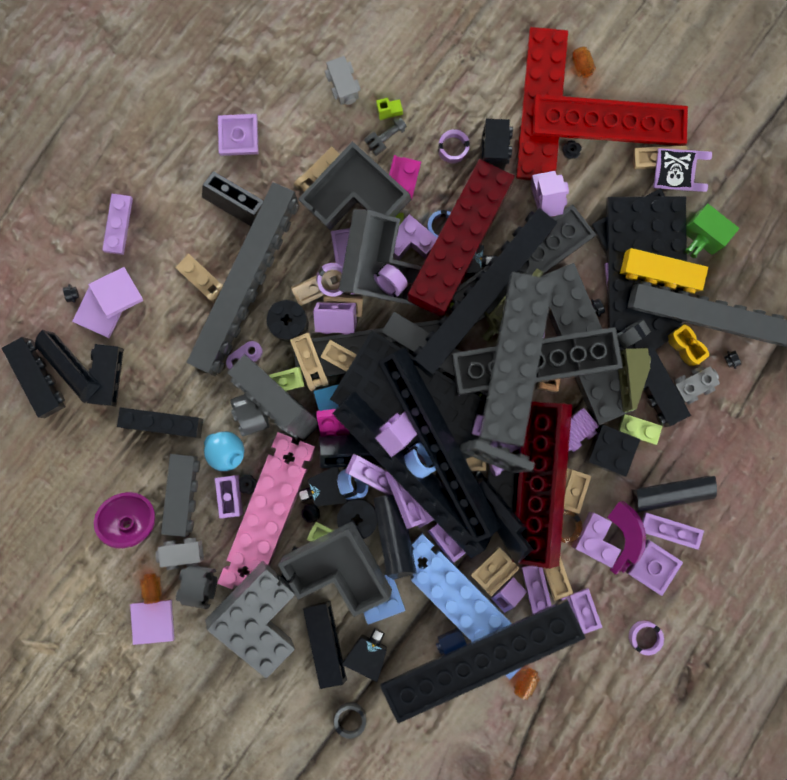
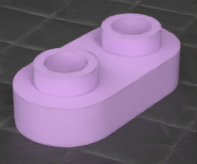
(245, 350)

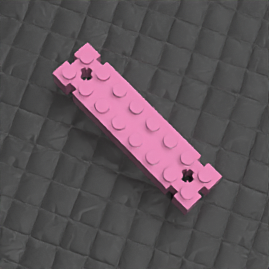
(268, 509)

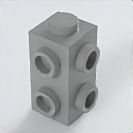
(345, 87)
(701, 381)
(172, 554)

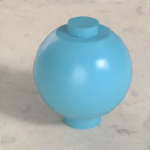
(223, 451)

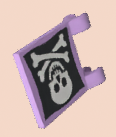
(677, 169)

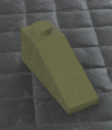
(633, 376)

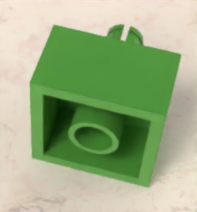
(709, 231)

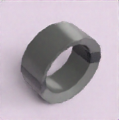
(633, 333)
(345, 733)

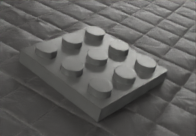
(498, 456)

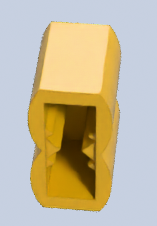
(690, 349)

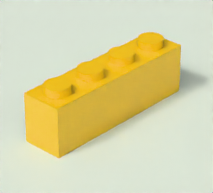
(663, 270)

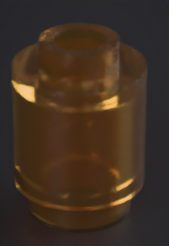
(583, 62)
(150, 588)
(526, 683)

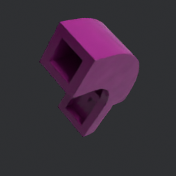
(634, 533)

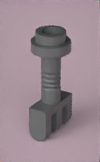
(378, 140)

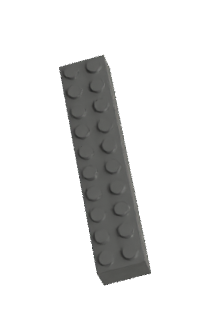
(244, 279)

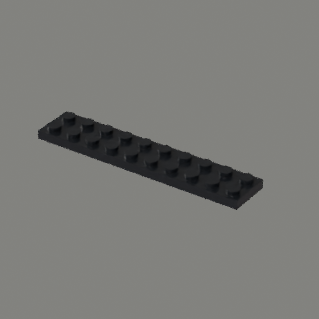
(482, 661)

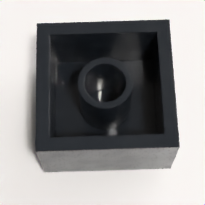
(496, 142)
(612, 450)

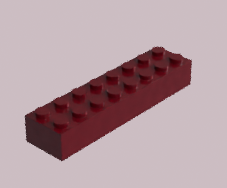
(460, 238)
(543, 489)

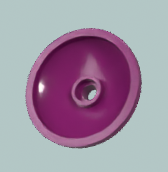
(120, 511)

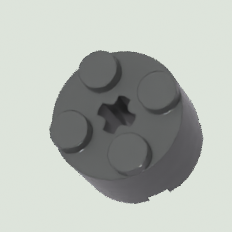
(248, 415)
(196, 586)

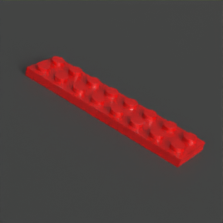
(545, 77)
(610, 120)

